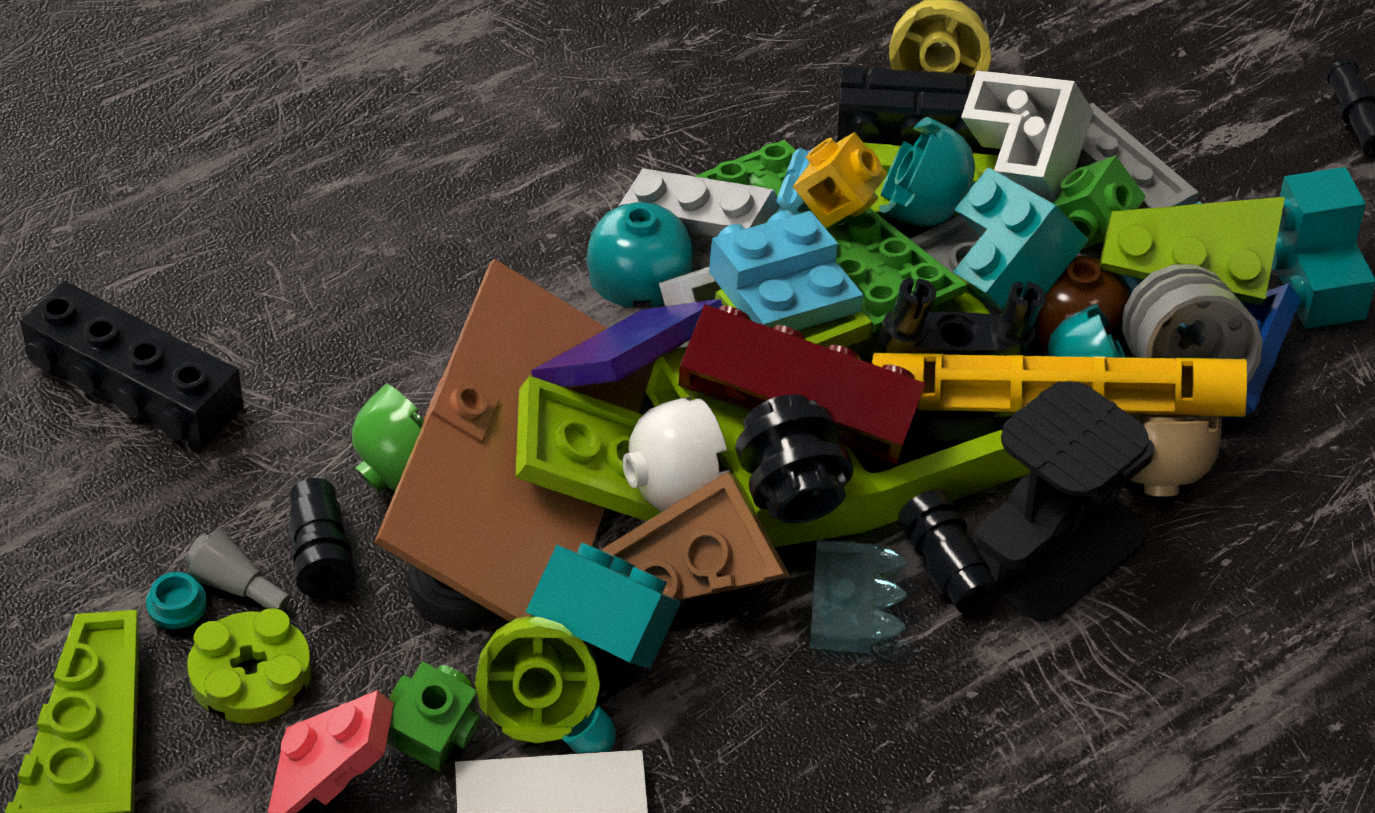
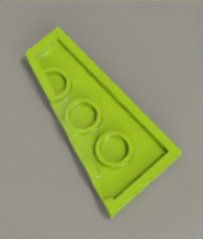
(89, 726)

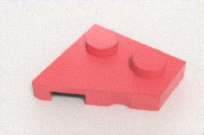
(329, 751)

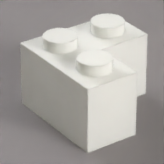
(1034, 124)

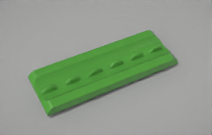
(868, 246)

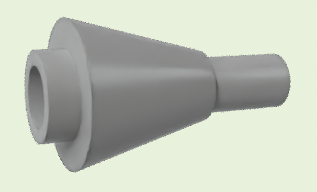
(222, 565)

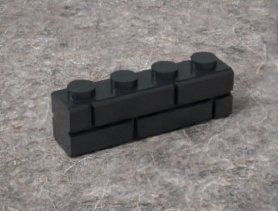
(889, 103)

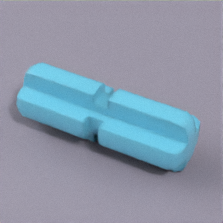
(788, 198)

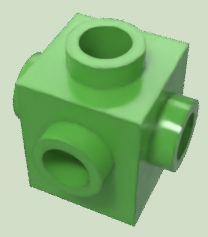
(1094, 193)
(432, 714)

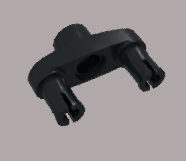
(918, 331)

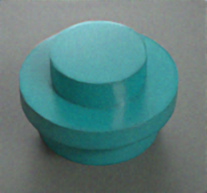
(176, 601)

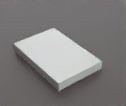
(554, 784)

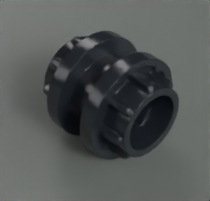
(794, 459)

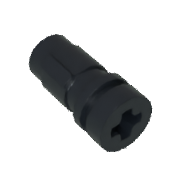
(318, 540)
(952, 558)

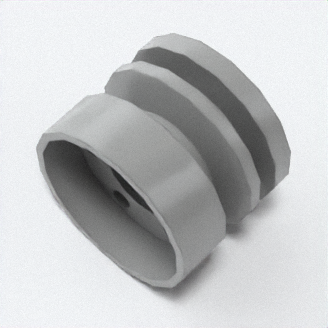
(1195, 296)

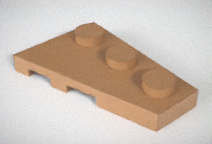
(704, 544)

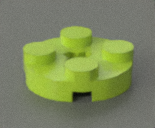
(243, 637)

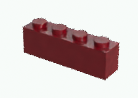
(754, 363)

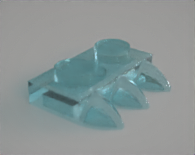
(852, 593)

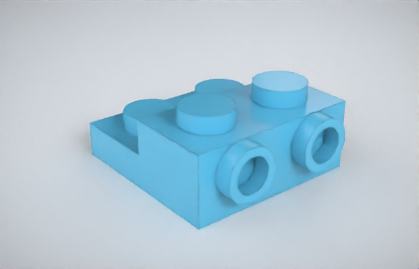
(784, 272)

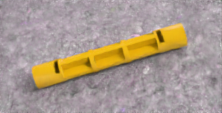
(1133, 384)

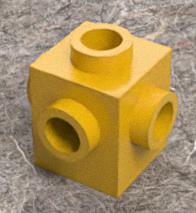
(840, 179)

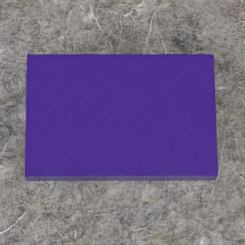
(624, 346)

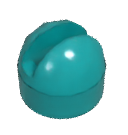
(592, 733)

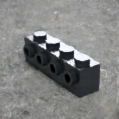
(132, 364)

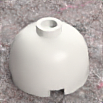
(674, 451)

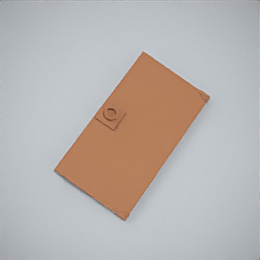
(459, 496)

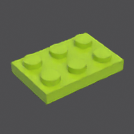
(577, 447)

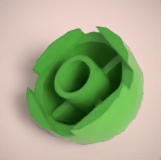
(385, 437)

